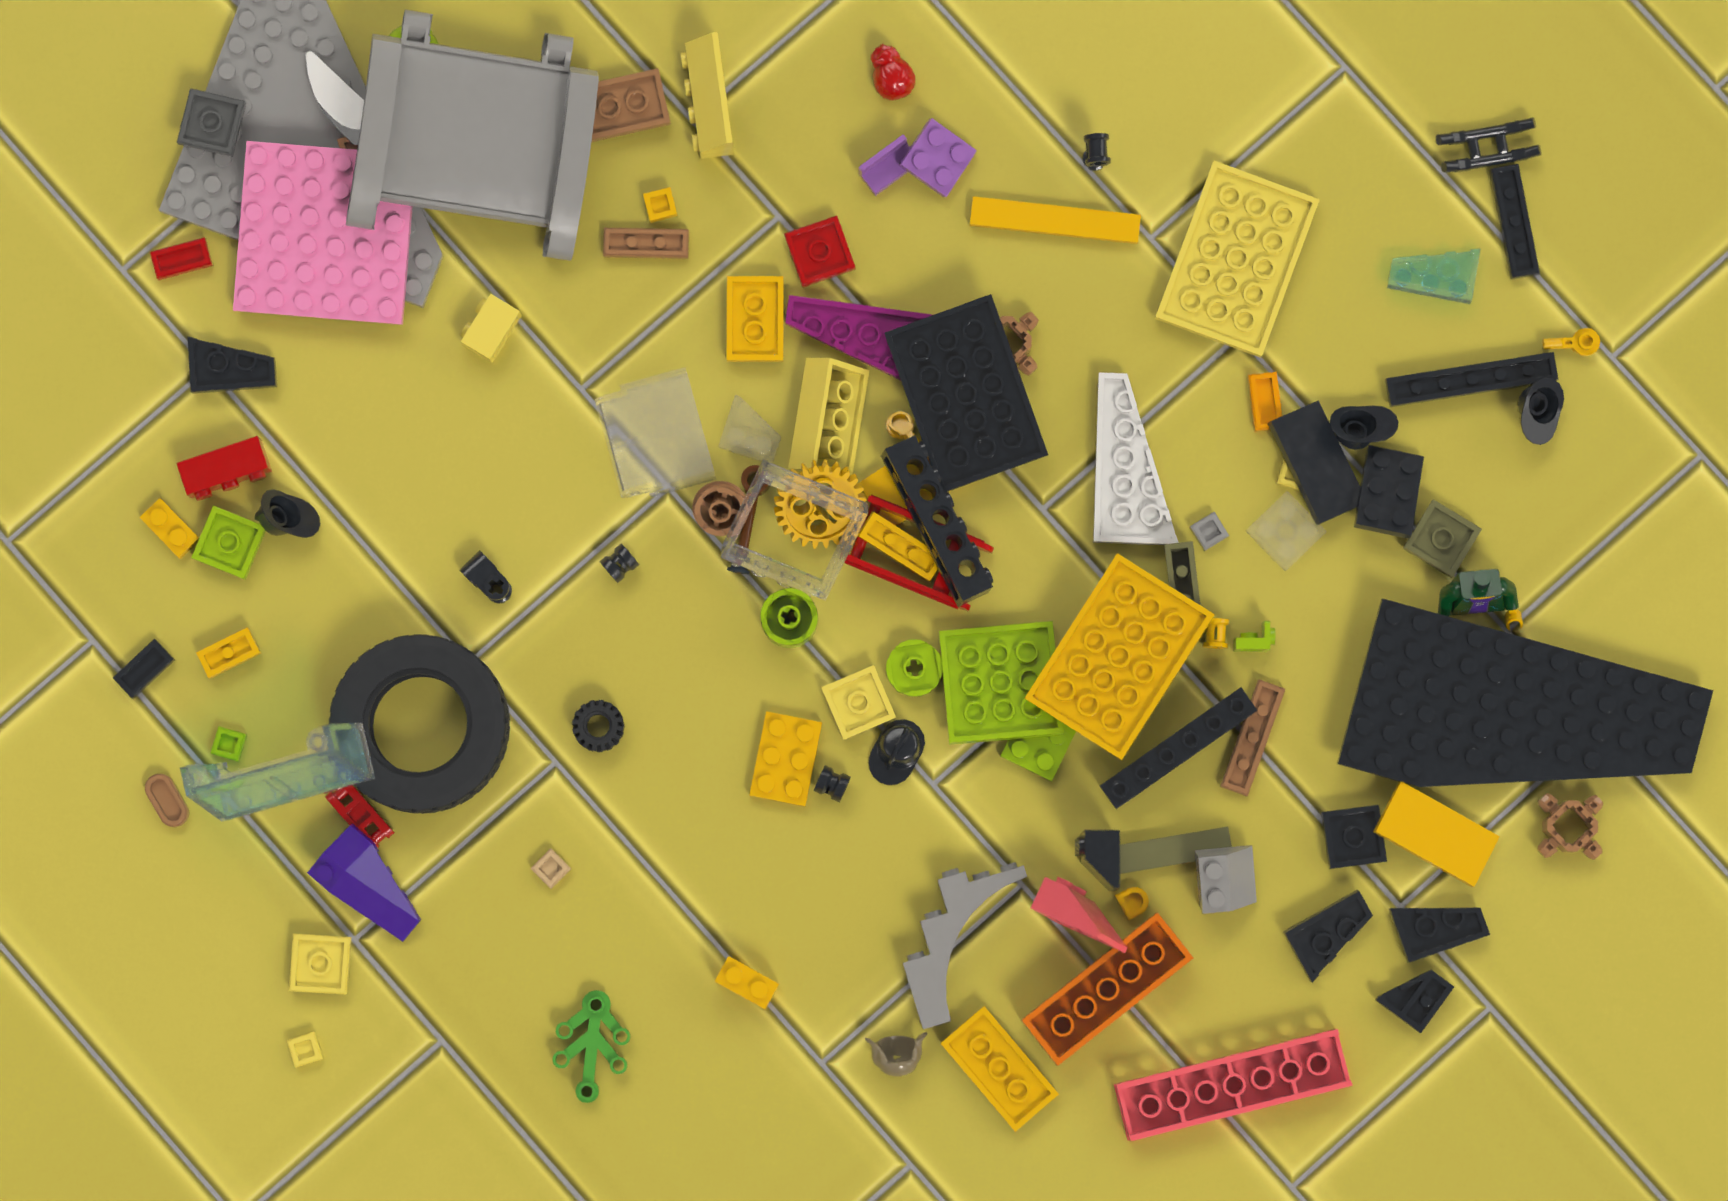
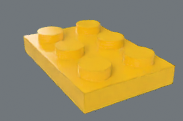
(755, 318)
(785, 759)

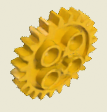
(798, 519)

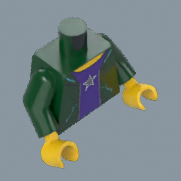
(1480, 593)

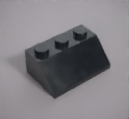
(1101, 855)

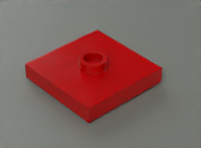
(819, 251)

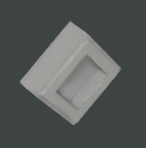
(1209, 531)

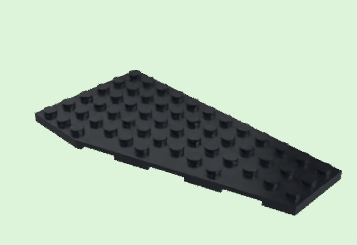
(1492, 707)

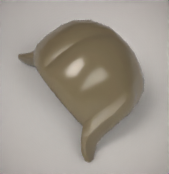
(903, 1046)

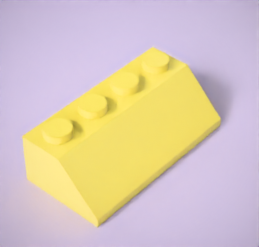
(708, 96)
(828, 414)

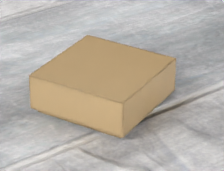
(550, 868)

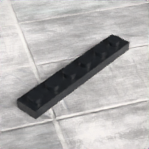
(1470, 379)

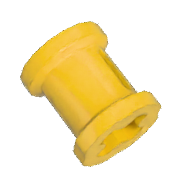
(1219, 643)

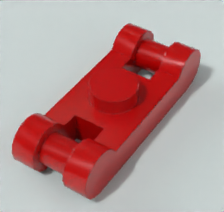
(359, 813)

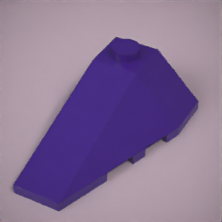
(361, 880)

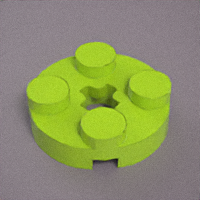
(904, 681)

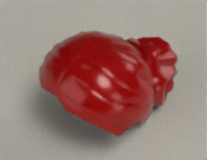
(891, 74)

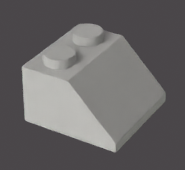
(1225, 878)

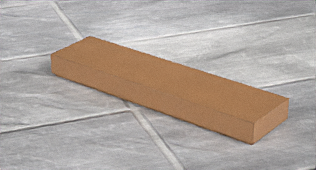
(1252, 738)

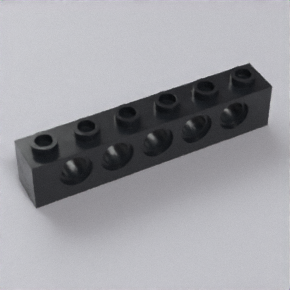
(961, 587)
(1178, 748)

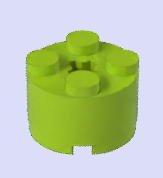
(796, 632)

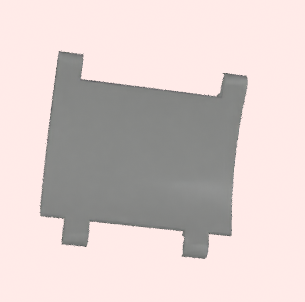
(475, 133)

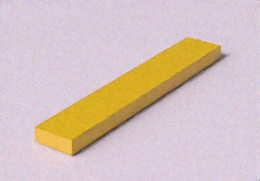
(1055, 220)

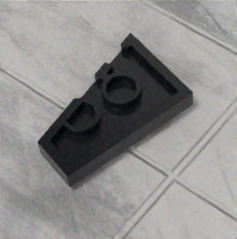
(1326, 932)

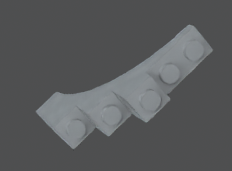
(961, 898)

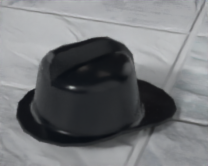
(1540, 410)
(1361, 425)
(287, 515)
(896, 752)

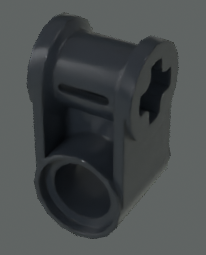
(484, 575)

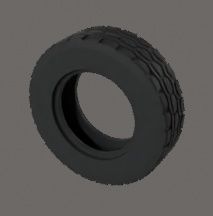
(485, 708)

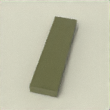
(1170, 849)

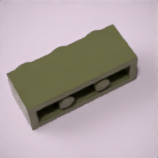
(1182, 569)

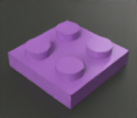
(937, 157)

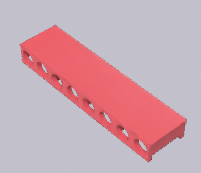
(1232, 1085)

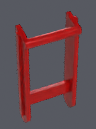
(939, 591)

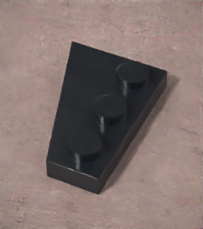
(228, 369)
(1436, 929)

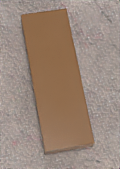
(646, 243)

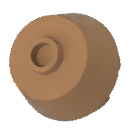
(717, 506)

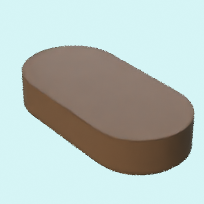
(167, 800)

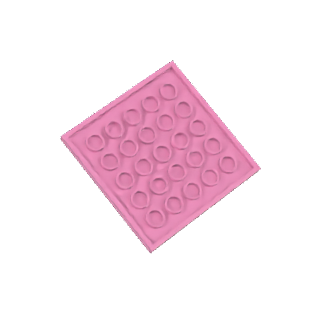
(297, 246)

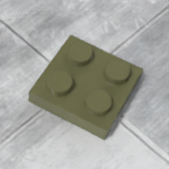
(1442, 538)

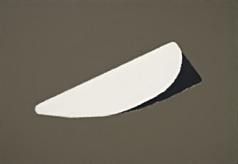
(335, 98)

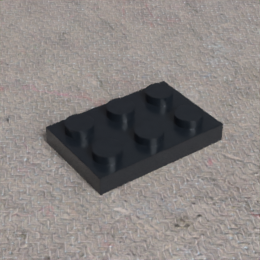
(1389, 491)

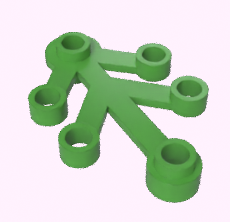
(592, 1041)

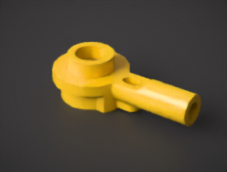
(1583, 342)
(900, 425)

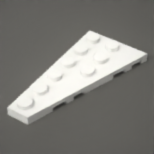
(1127, 485)

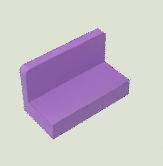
(884, 167)

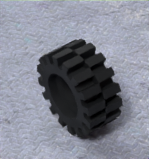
(581, 719)

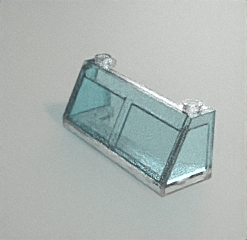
(333, 761)

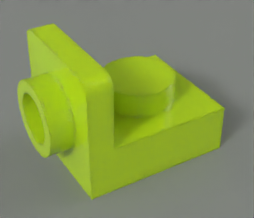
(1251, 643)

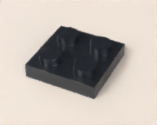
(1351, 837)

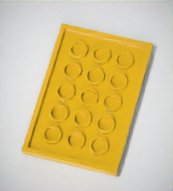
(1119, 656)

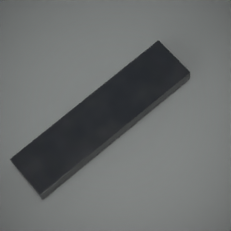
(1514, 221)

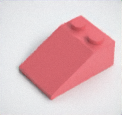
(1070, 908)

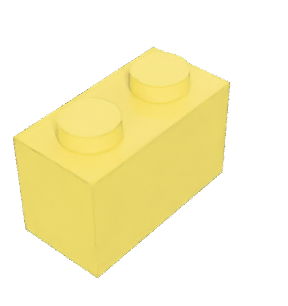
(490, 327)

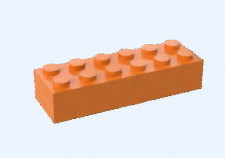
(1106, 989)

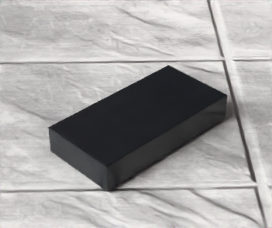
(143, 668)

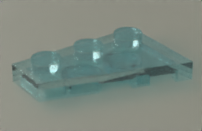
(1437, 276)

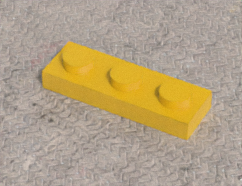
(898, 545)

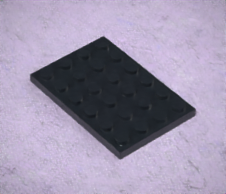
(966, 393)

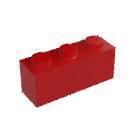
(224, 468)

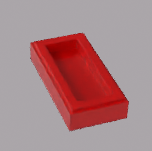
(181, 258)

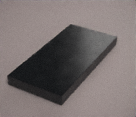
(1316, 462)

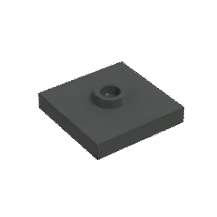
(211, 122)

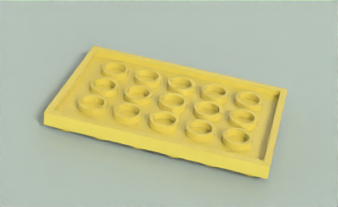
(1237, 259)

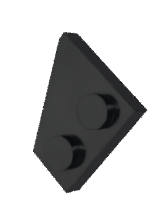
(1417, 999)

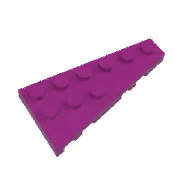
(850, 328)

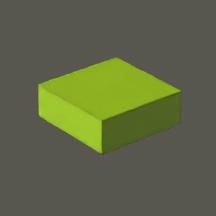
(228, 743)

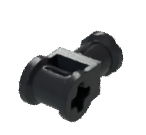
(1096, 151)

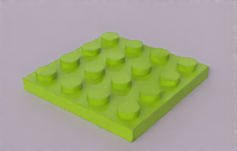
(988, 679)

